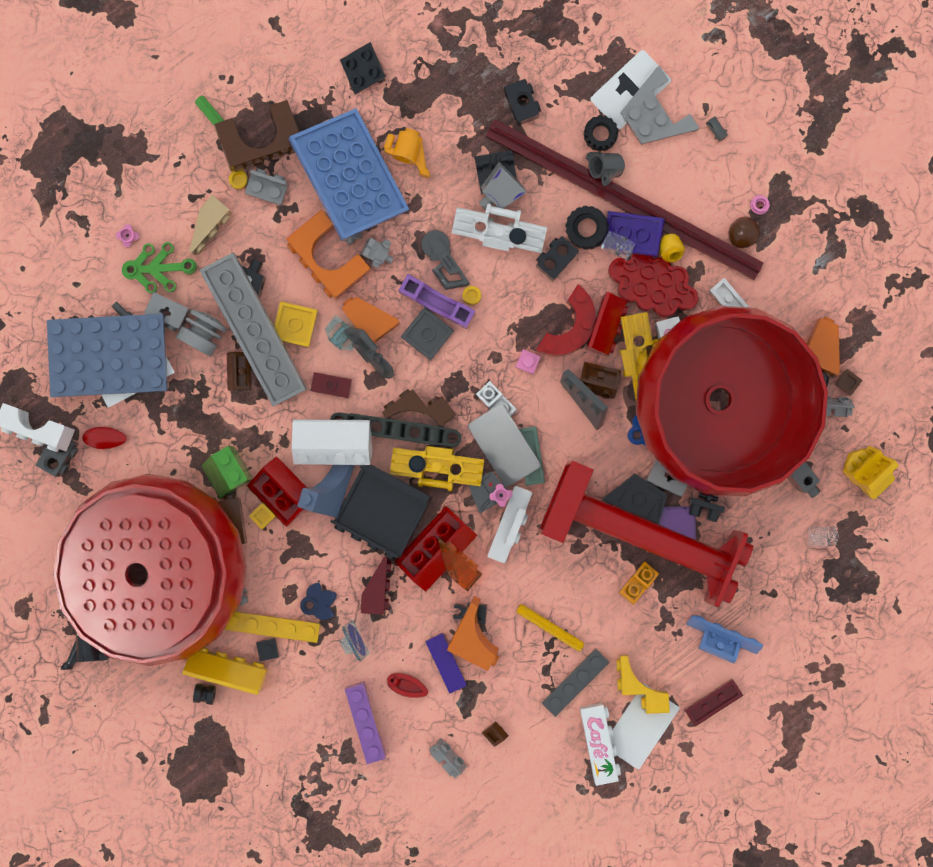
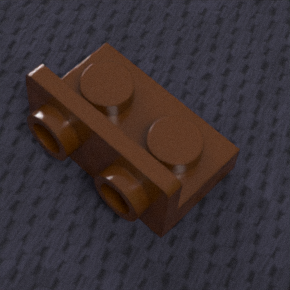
(601, 379)

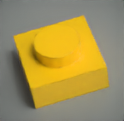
(262, 516)

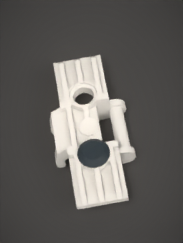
(499, 236)

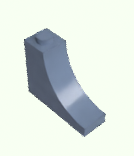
(329, 493)

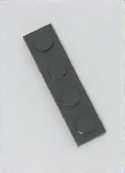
(575, 682)

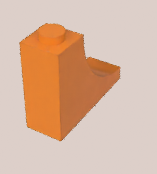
(470, 641)

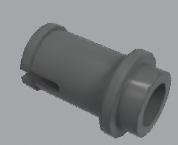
(717, 129)

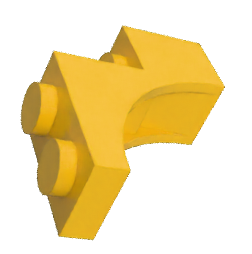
(653, 700)

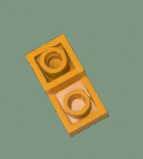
(638, 583)

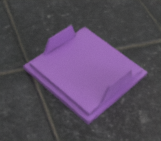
(679, 520)

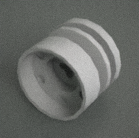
(201, 332)

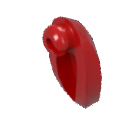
(103, 437)
(406, 685)

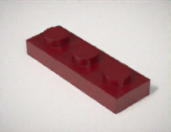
(713, 702)

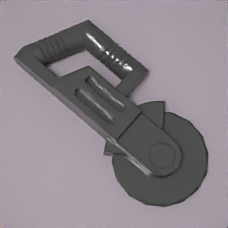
(436, 245)
(366, 349)

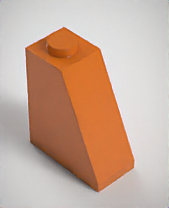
(369, 318)
(825, 344)

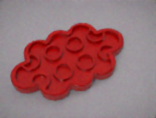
(653, 284)

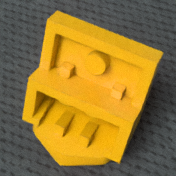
(870, 470)

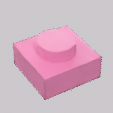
(528, 361)

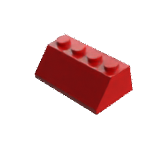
(423, 557)

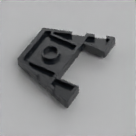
(638, 498)

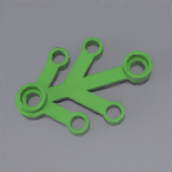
(155, 268)

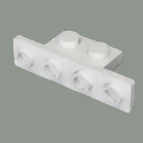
(510, 524)

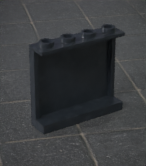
(382, 511)

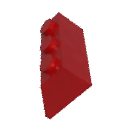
(607, 324)
(278, 490)

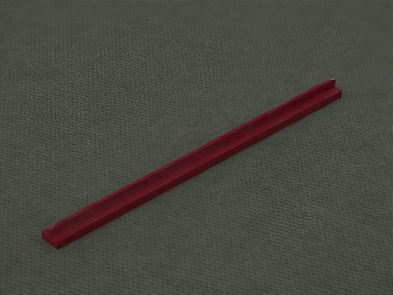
(623, 199)

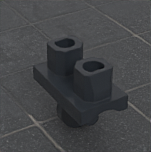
(713, 509)

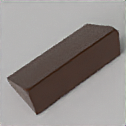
(238, 372)

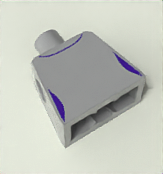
(501, 188)

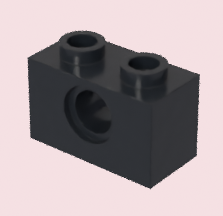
(521, 113)

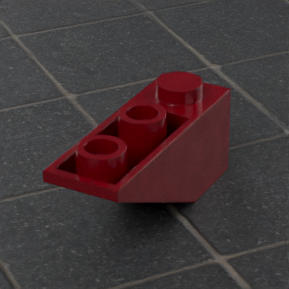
(374, 595)

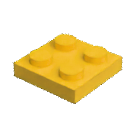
(295, 323)

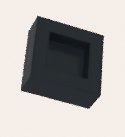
(267, 649)

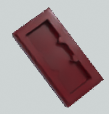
(331, 385)

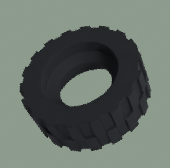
(574, 220)

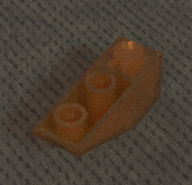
(457, 567)

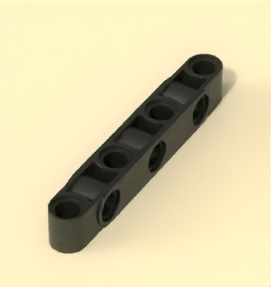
(401, 430)

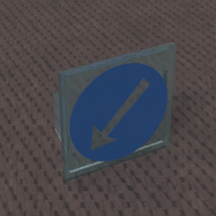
(353, 641)

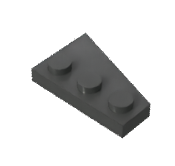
(586, 400)

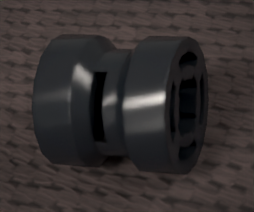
(204, 694)

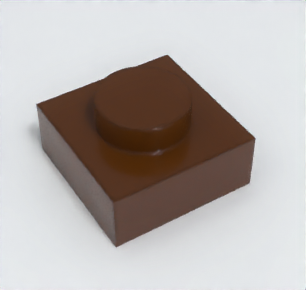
(848, 382)
(495, 734)

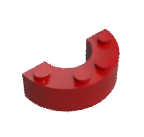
(582, 329)

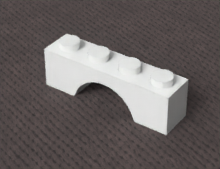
(52, 433)

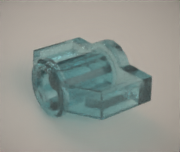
(339, 334)

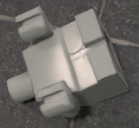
(377, 252)

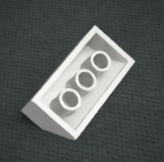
(331, 442)

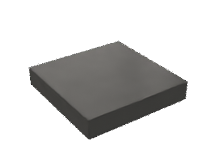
(427, 334)

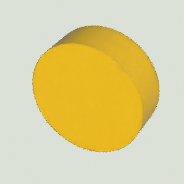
(238, 180)
(471, 295)

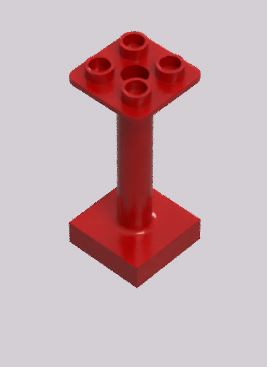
(572, 504)

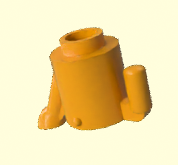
(408, 150)

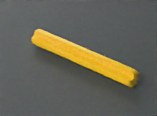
(550, 627)

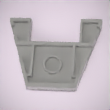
(647, 116)

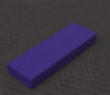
(446, 663)

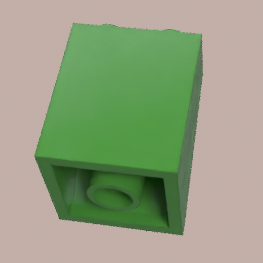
(226, 471)

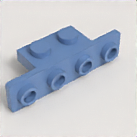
(722, 641)

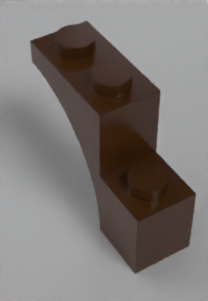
(410, 401)

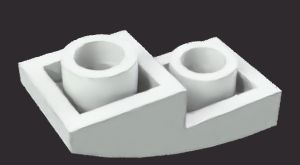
(492, 397)

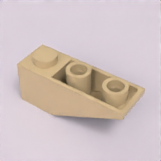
(209, 219)

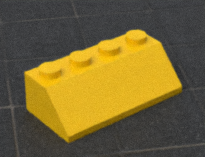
(226, 671)

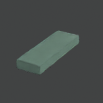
(531, 437)

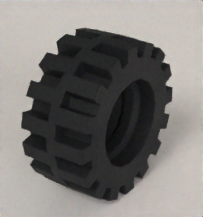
(600, 121)

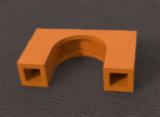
(304, 242)

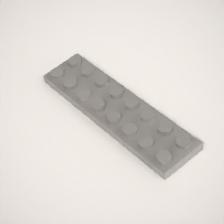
(253, 329)

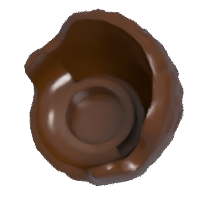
(744, 232)

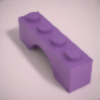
(436, 302)
(365, 723)

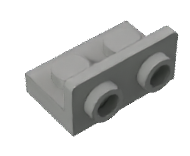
(267, 187)

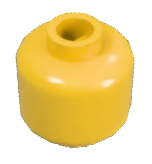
(671, 248)

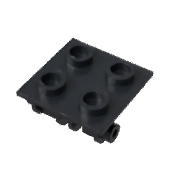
(363, 68)
(486, 164)

